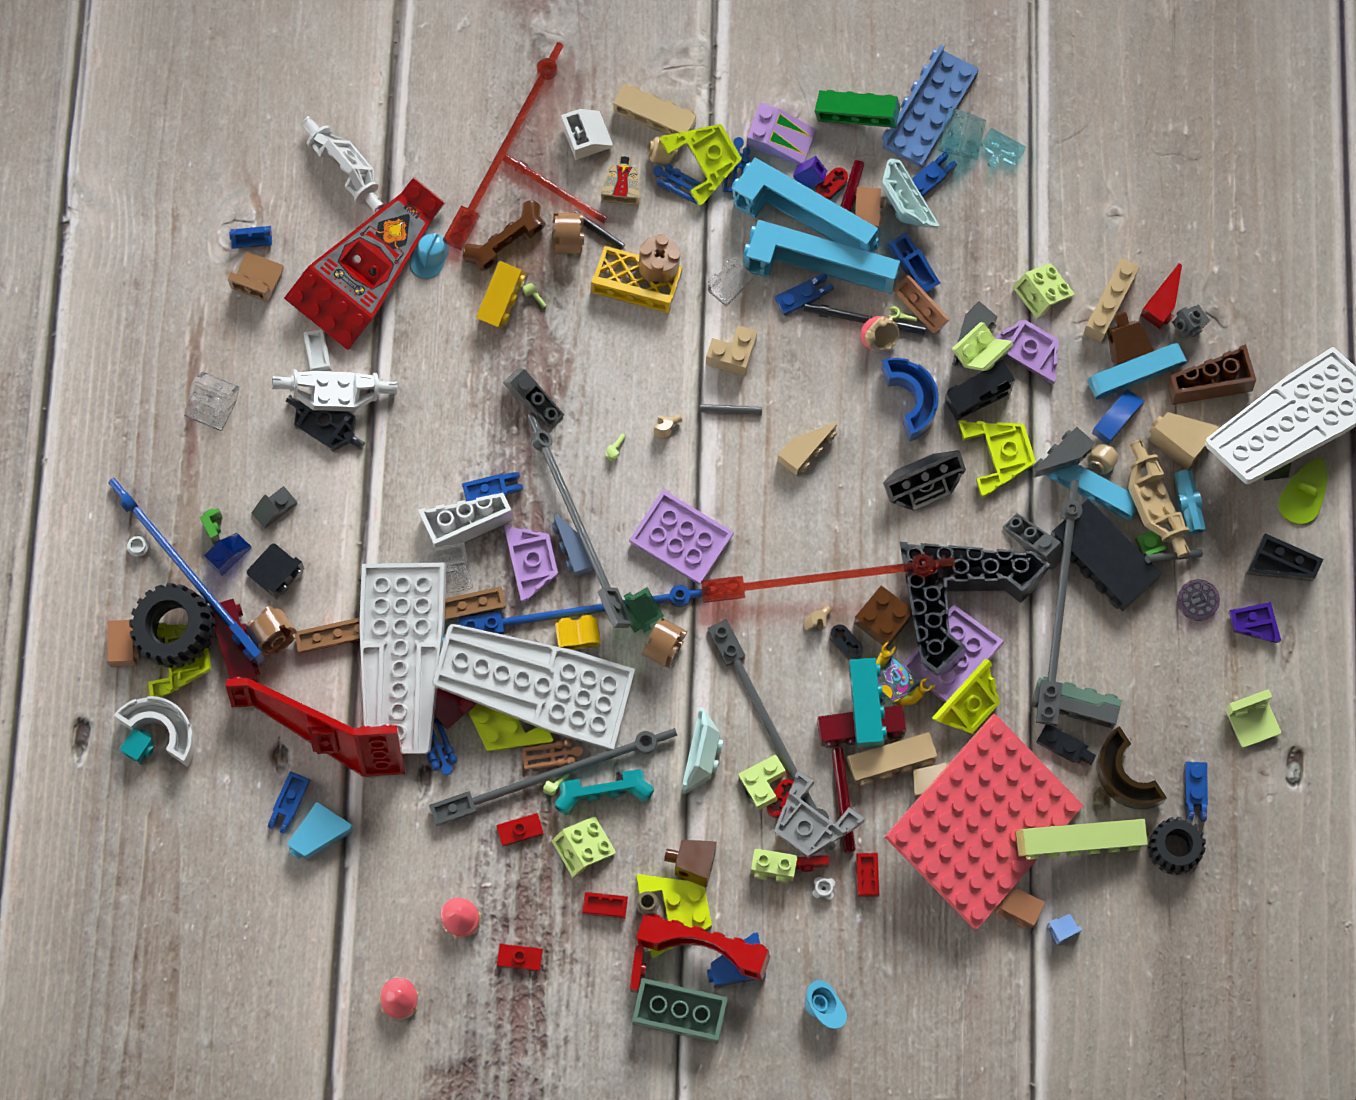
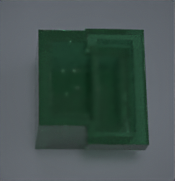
(642, 609)

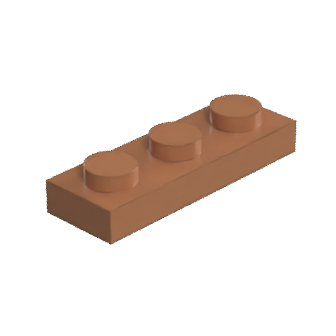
(921, 304)

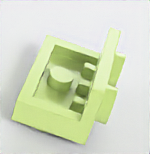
(773, 865)

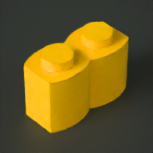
(578, 633)

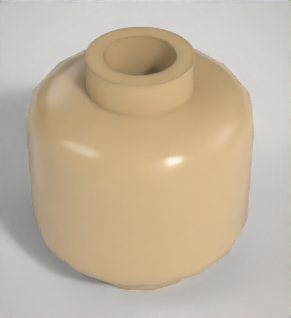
(658, 153)
(1102, 459)

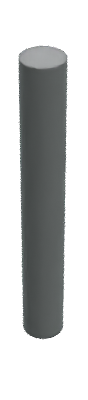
(732, 409)
(1152, 558)

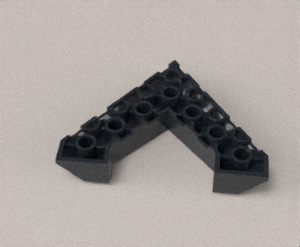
(973, 571)

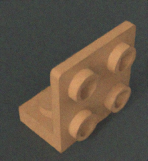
(256, 276)

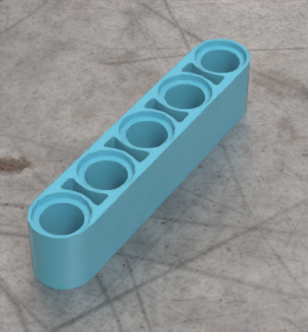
(1136, 371)
(1097, 490)

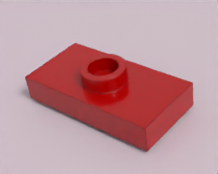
(520, 829)
(808, 864)
(867, 875)
(605, 905)
(519, 957)
(638, 969)

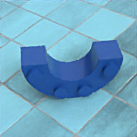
(922, 387)

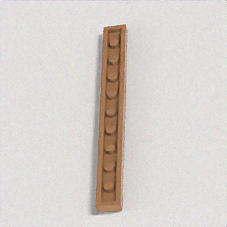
(349, 630)

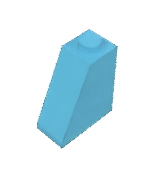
(318, 832)

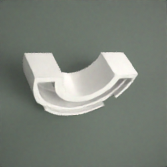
(166, 713)

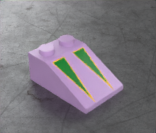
(780, 134)

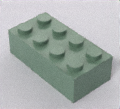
(679, 1011)

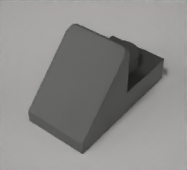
(273, 507)

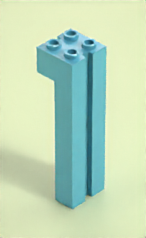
(767, 185)
(819, 255)

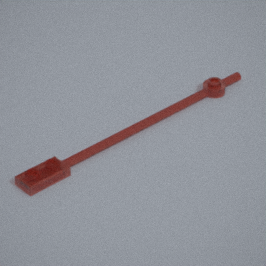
(467, 217)
(734, 587)

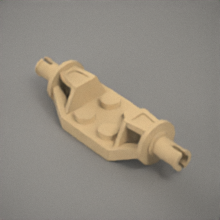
(1153, 500)

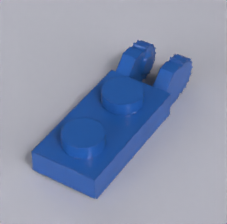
(932, 174)
(803, 293)
(491, 485)
(1196, 788)
(289, 800)

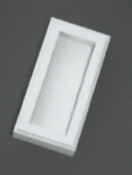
(317, 350)

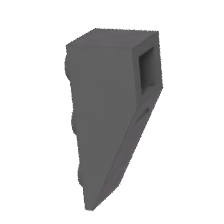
(973, 317)
(533, 397)
(1069, 452)
(1035, 539)

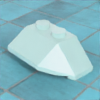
(905, 196)
(702, 753)

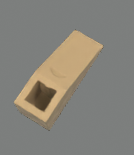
(802, 449)

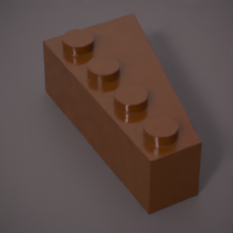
(1214, 378)

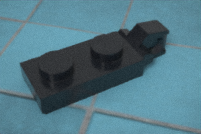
(1065, 745)

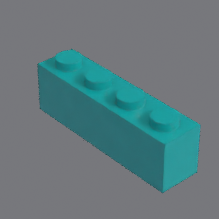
(866, 702)

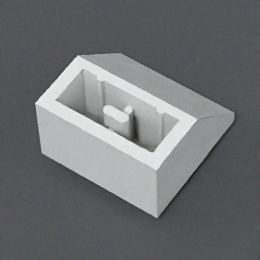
(586, 132)

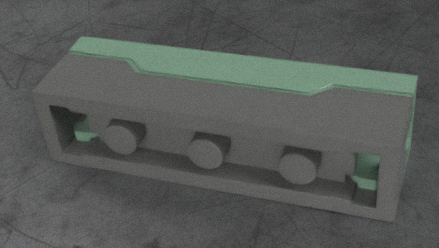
(1085, 704)

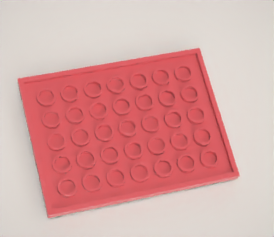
(968, 820)

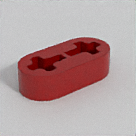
(829, 181)
(778, 792)

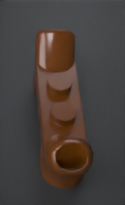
(486, 256)

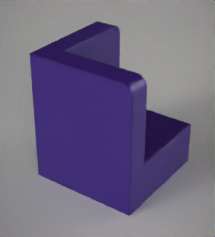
(810, 172)

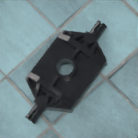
(334, 434)

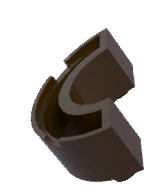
(1115, 780)

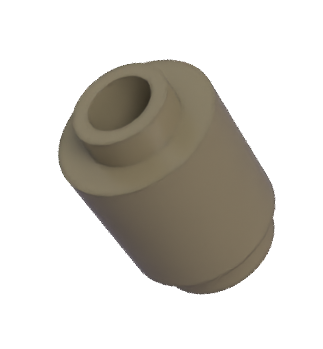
(650, 897)

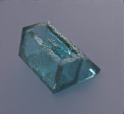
(962, 134)

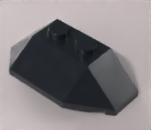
(925, 480)

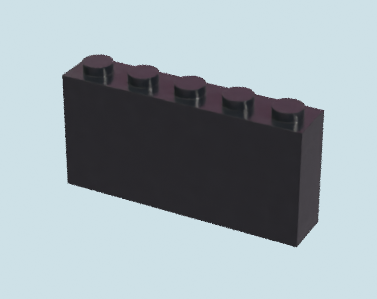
(1108, 557)

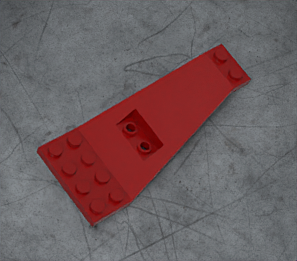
(361, 749)

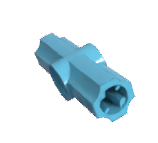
(1189, 501)

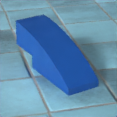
(913, 262)
(1117, 417)

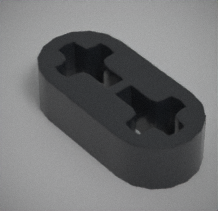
(850, 639)

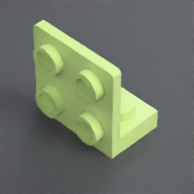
(1042, 289)
(980, 348)
(1253, 719)
(583, 845)

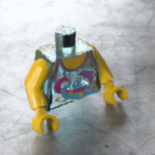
(897, 683)

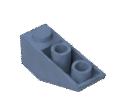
(571, 544)

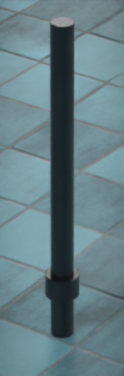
(825, 311)

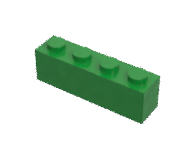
(857, 108)

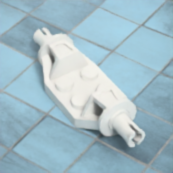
(350, 160)
(334, 389)

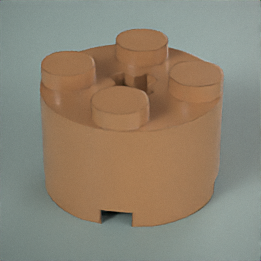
(567, 233)
(659, 259)
(271, 631)
(664, 642)

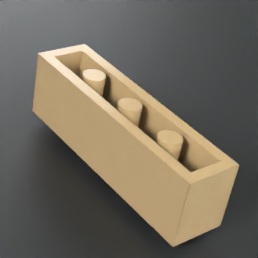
(652, 111)
(1111, 300)
(892, 758)

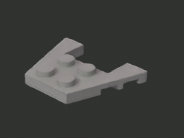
(806, 827)

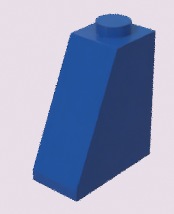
(725, 973)

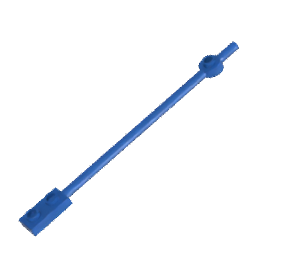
(494, 622)
(238, 635)

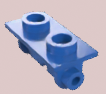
(250, 237)

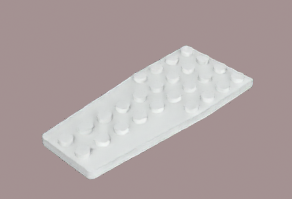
(1289, 418)
(401, 647)
(536, 683)

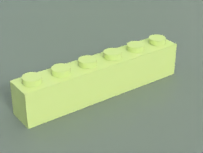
(1081, 837)

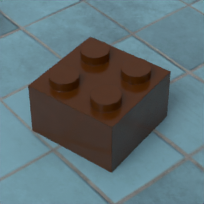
(883, 616)

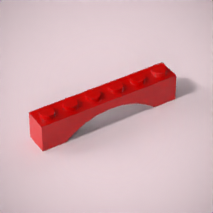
(661, 934)

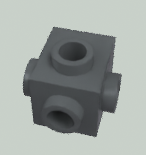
(1190, 321)

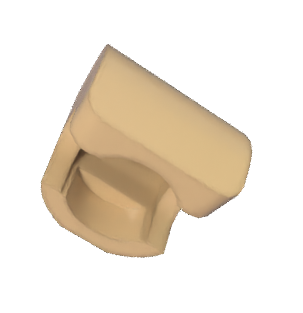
(663, 427)
(817, 618)

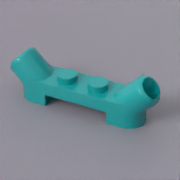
(632, 782)

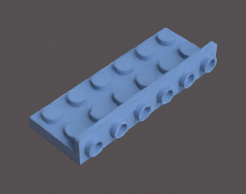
(924, 112)

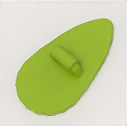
(1304, 493)

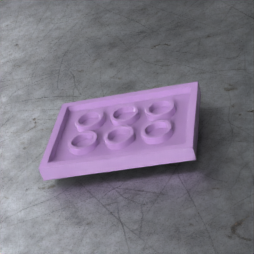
(681, 537)
(979, 645)

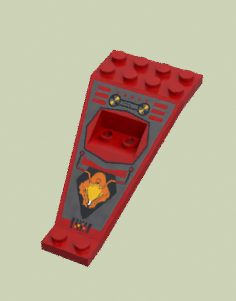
(343, 293)

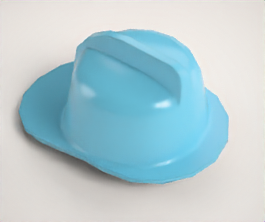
(429, 256)
(825, 1005)

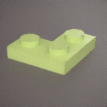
(757, 780)

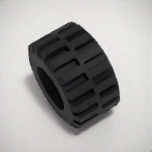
(1185, 830)

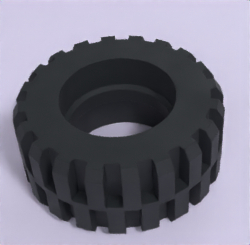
(151, 611)

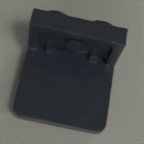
(275, 570)

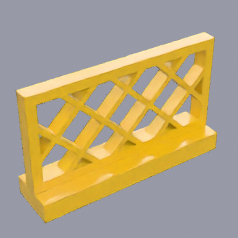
(631, 292)

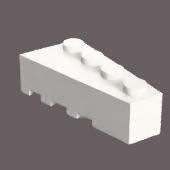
(465, 519)

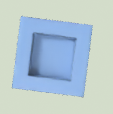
(1063, 929)

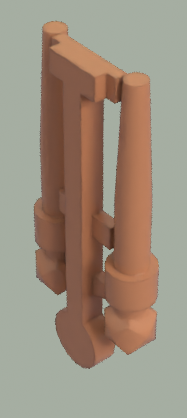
(577, 751)

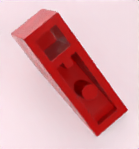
(1163, 302)

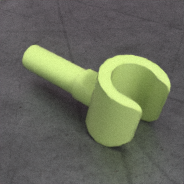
(530, 289)
(900, 315)
(611, 452)
(551, 788)

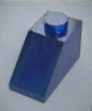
(227, 553)

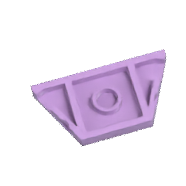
(1032, 349)
(531, 560)

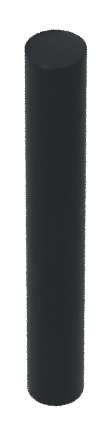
(602, 233)

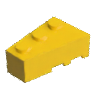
(501, 294)

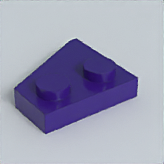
(1256, 622)

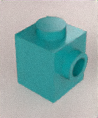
(138, 745)

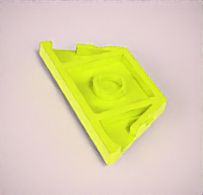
(971, 701)

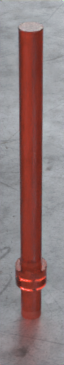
(522, 168)

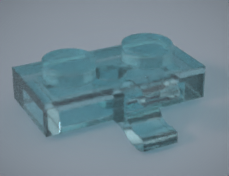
(1002, 147)

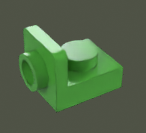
(209, 522)
(1150, 544)

